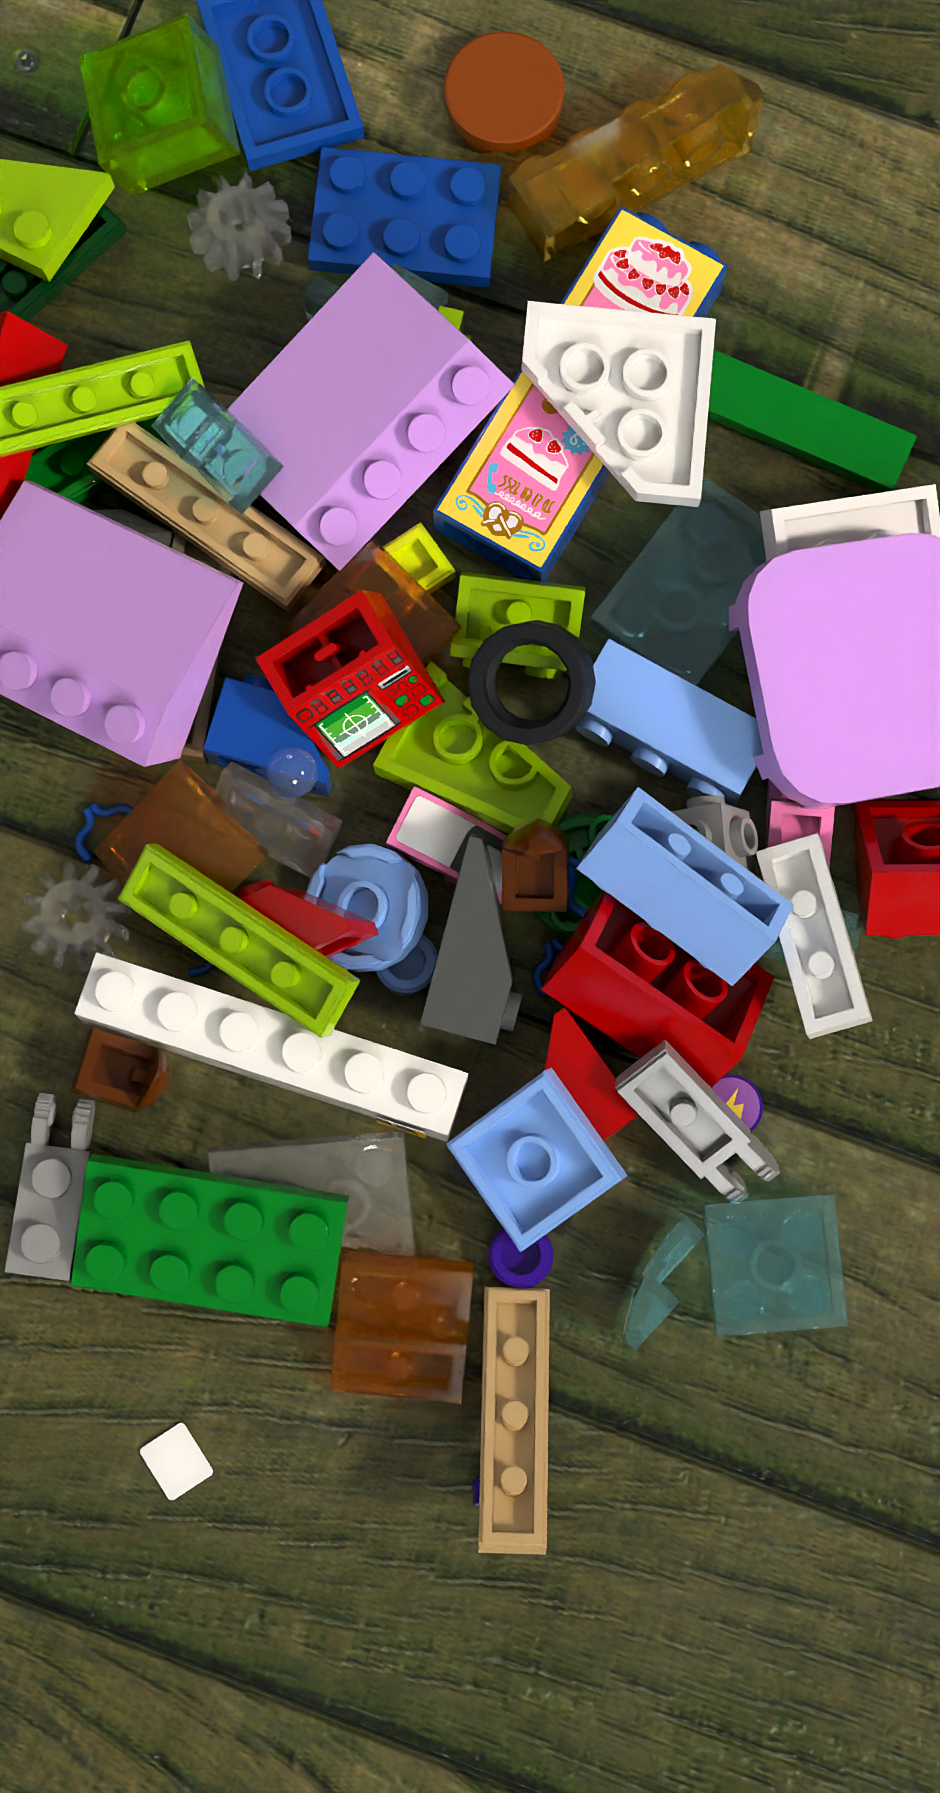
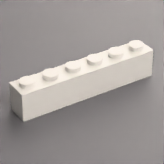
(271, 1047)

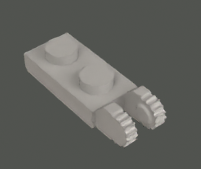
(693, 1120)
(50, 1194)

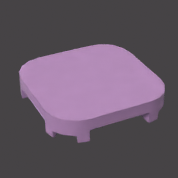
(846, 668)

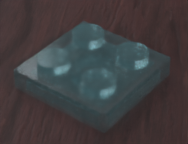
(774, 1265)

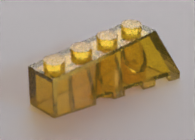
(635, 158)

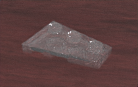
(362, 1165)

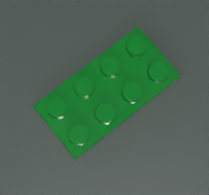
(209, 1240)

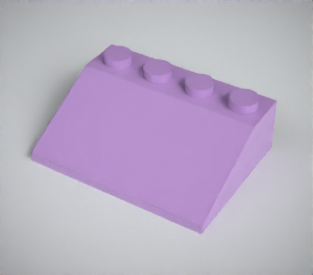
(365, 408)
(106, 625)

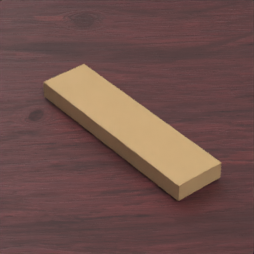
(185, 502)
(514, 1421)

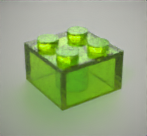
(159, 104)

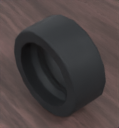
(484, 693)

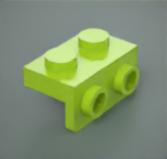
(494, 601)

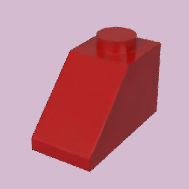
(309, 918)
(586, 1077)

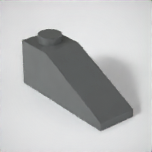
(474, 963)

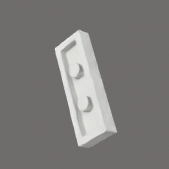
(815, 938)

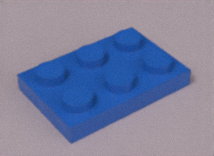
(282, 77)
(408, 211)

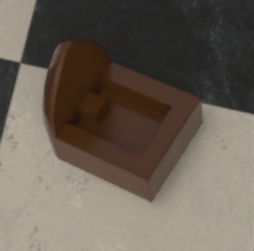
(535, 868)
(121, 1071)

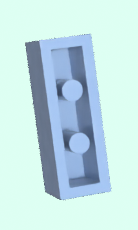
(670, 725)
(685, 887)

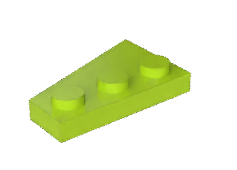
(46, 212)
(471, 766)

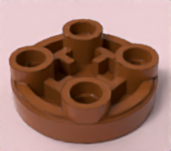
(503, 92)

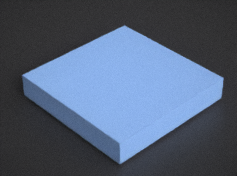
(536, 1159)

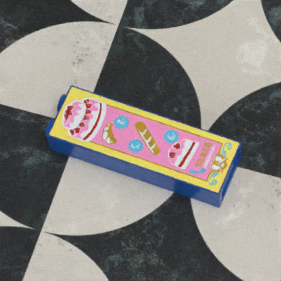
(528, 469)

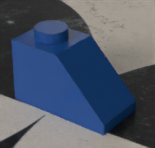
(254, 726)

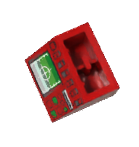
(351, 678)

